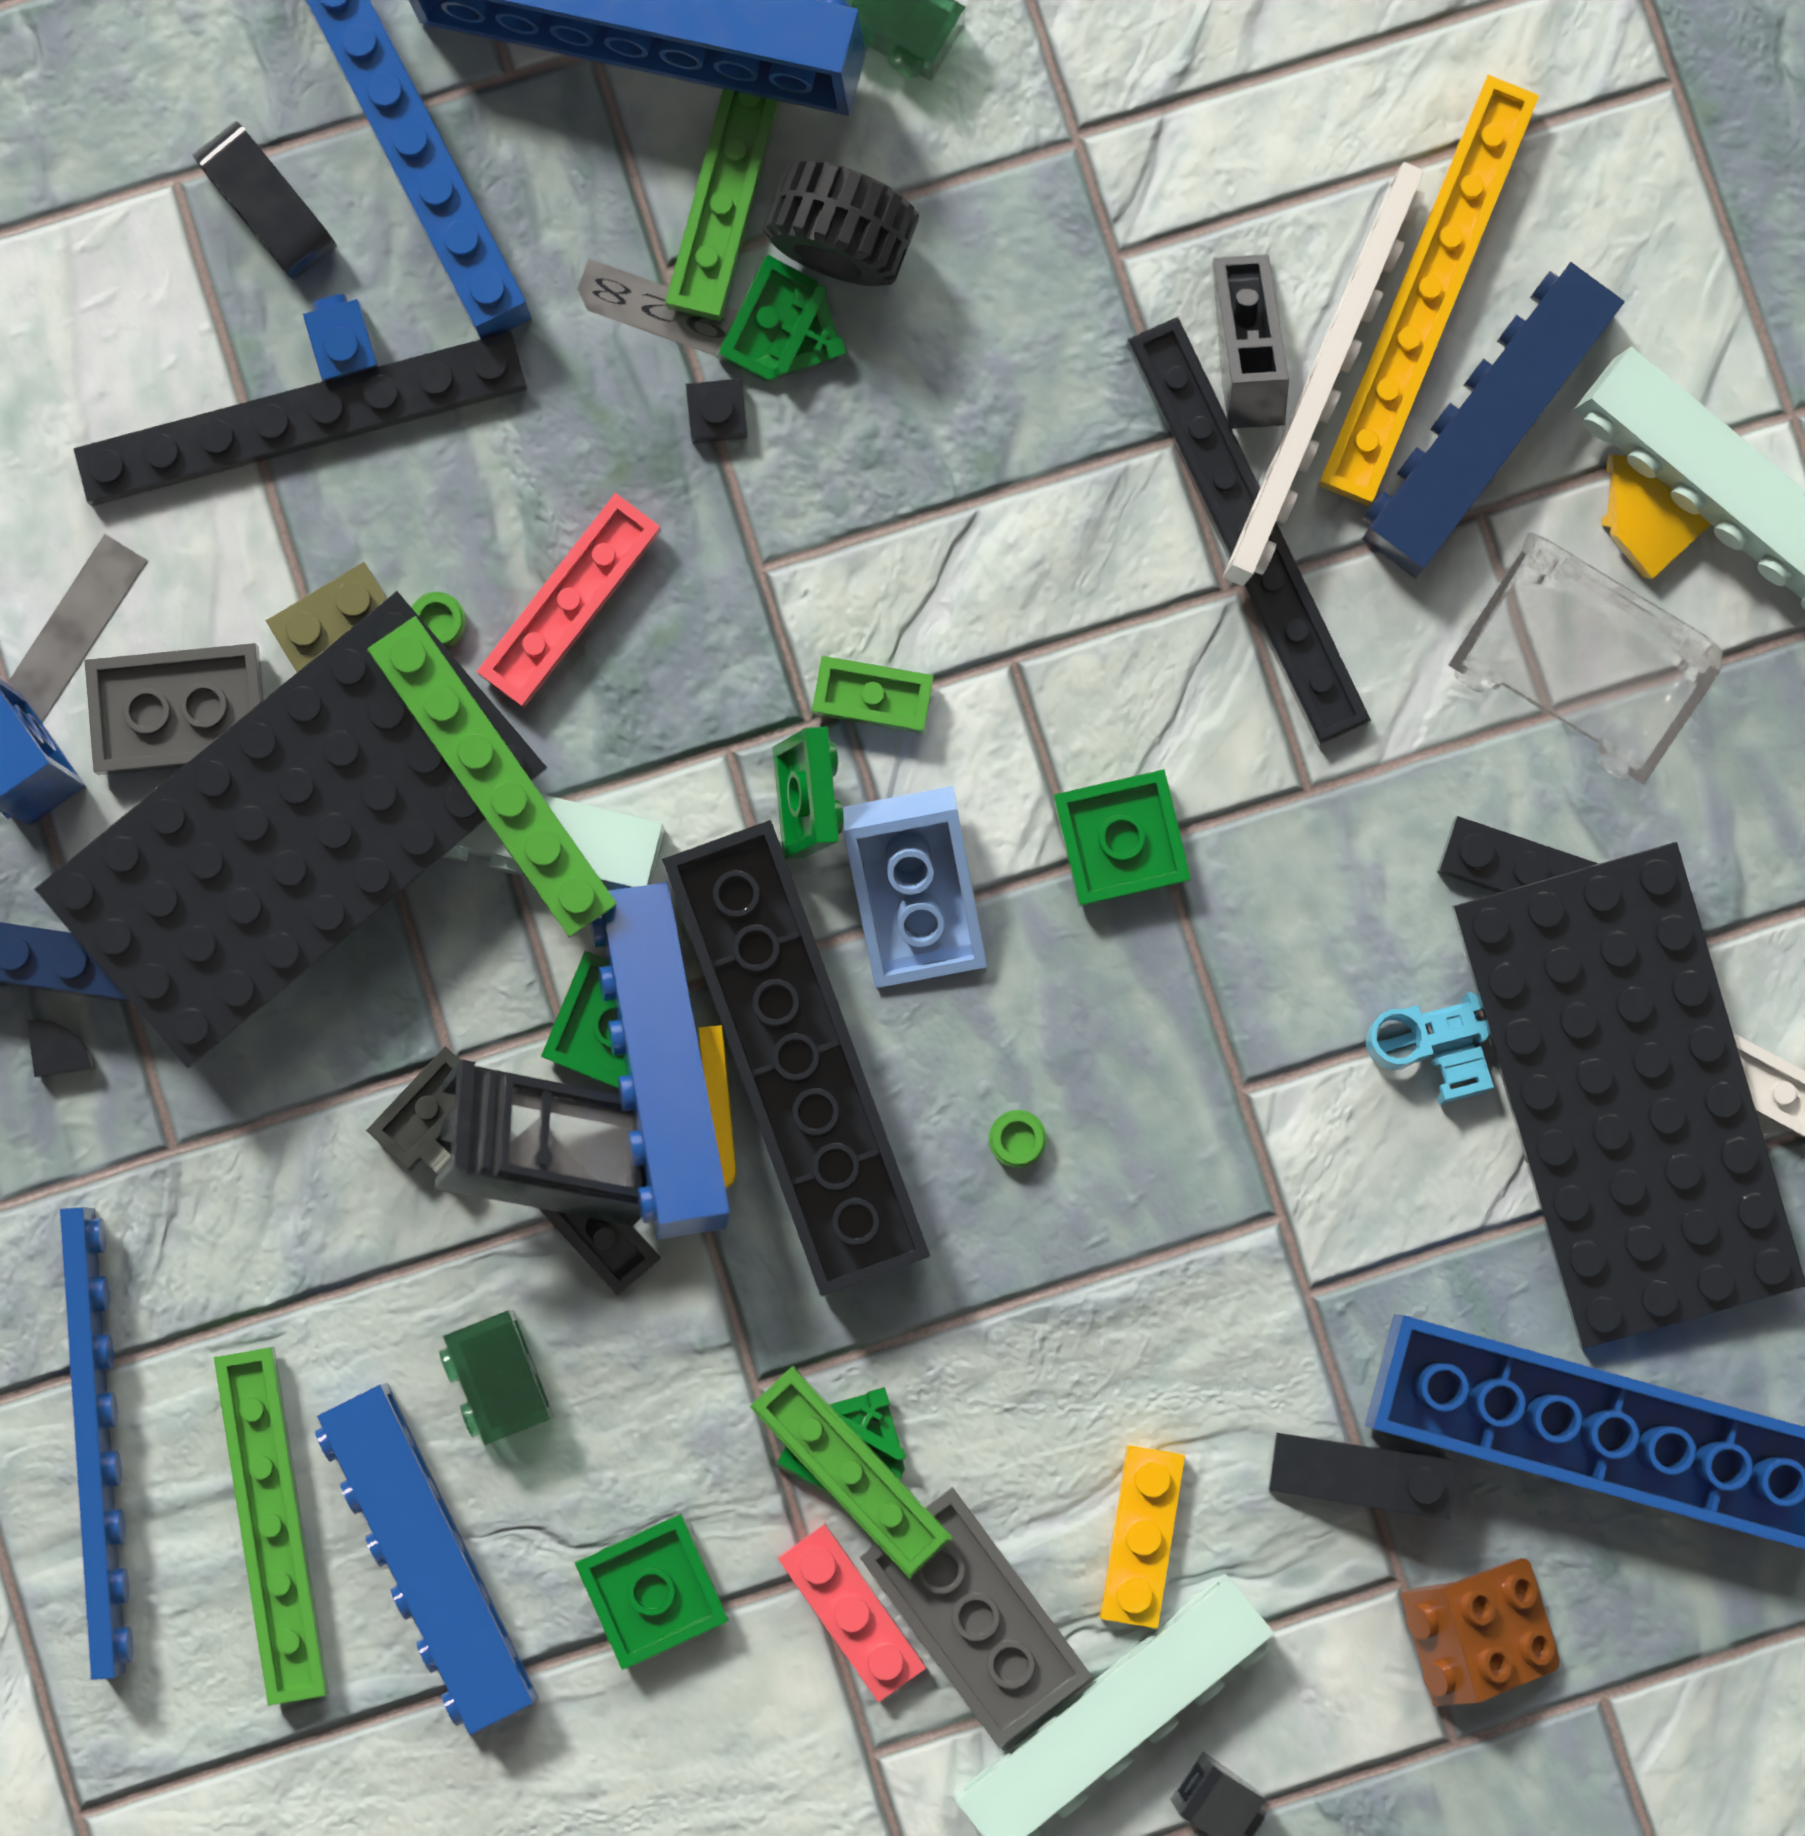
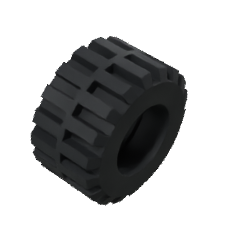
(841, 223)

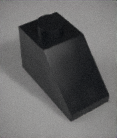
(1219, 1800)

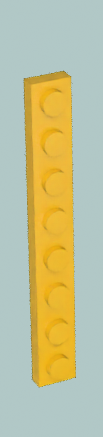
(1428, 290)

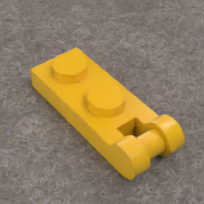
(716, 1079)

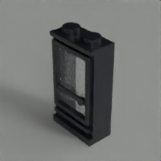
(540, 1145)

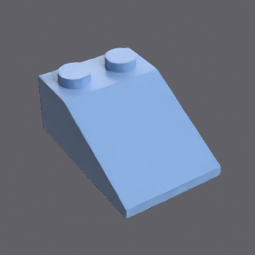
(913, 887)

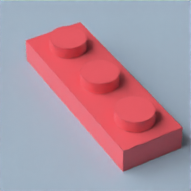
(851, 1612)

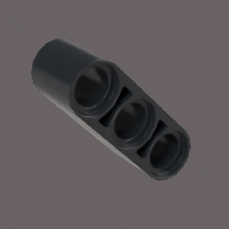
(265, 200)

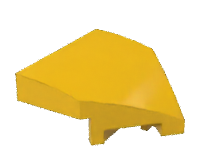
(1646, 519)

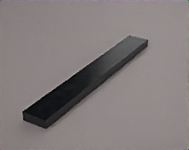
(1227, 494)

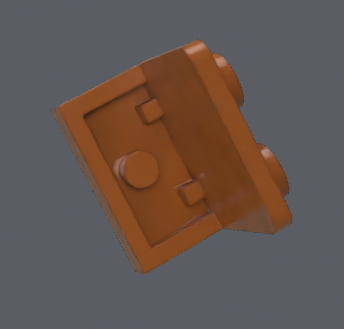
(1481, 1634)

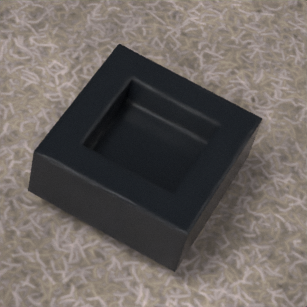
(716, 411)

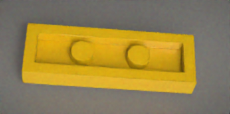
(1142, 1536)

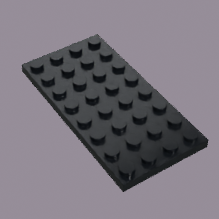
(271, 843)
(1629, 1095)

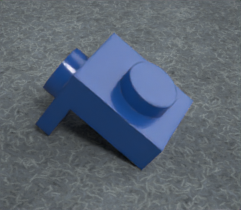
(339, 337)

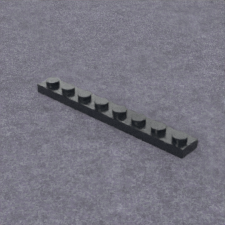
(299, 419)

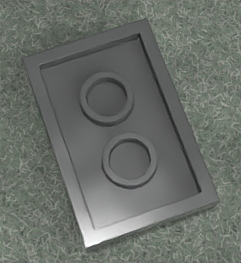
(167, 705)

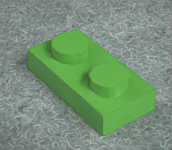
(872, 694)

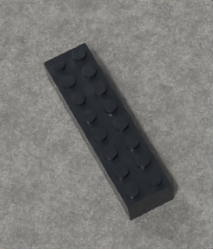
(796, 1058)

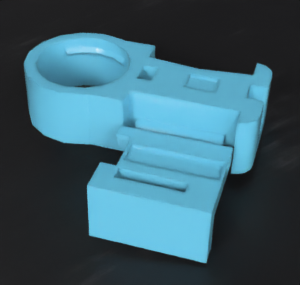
(1448, 1043)

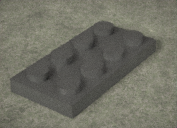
(982, 1625)

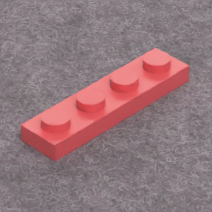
(569, 600)

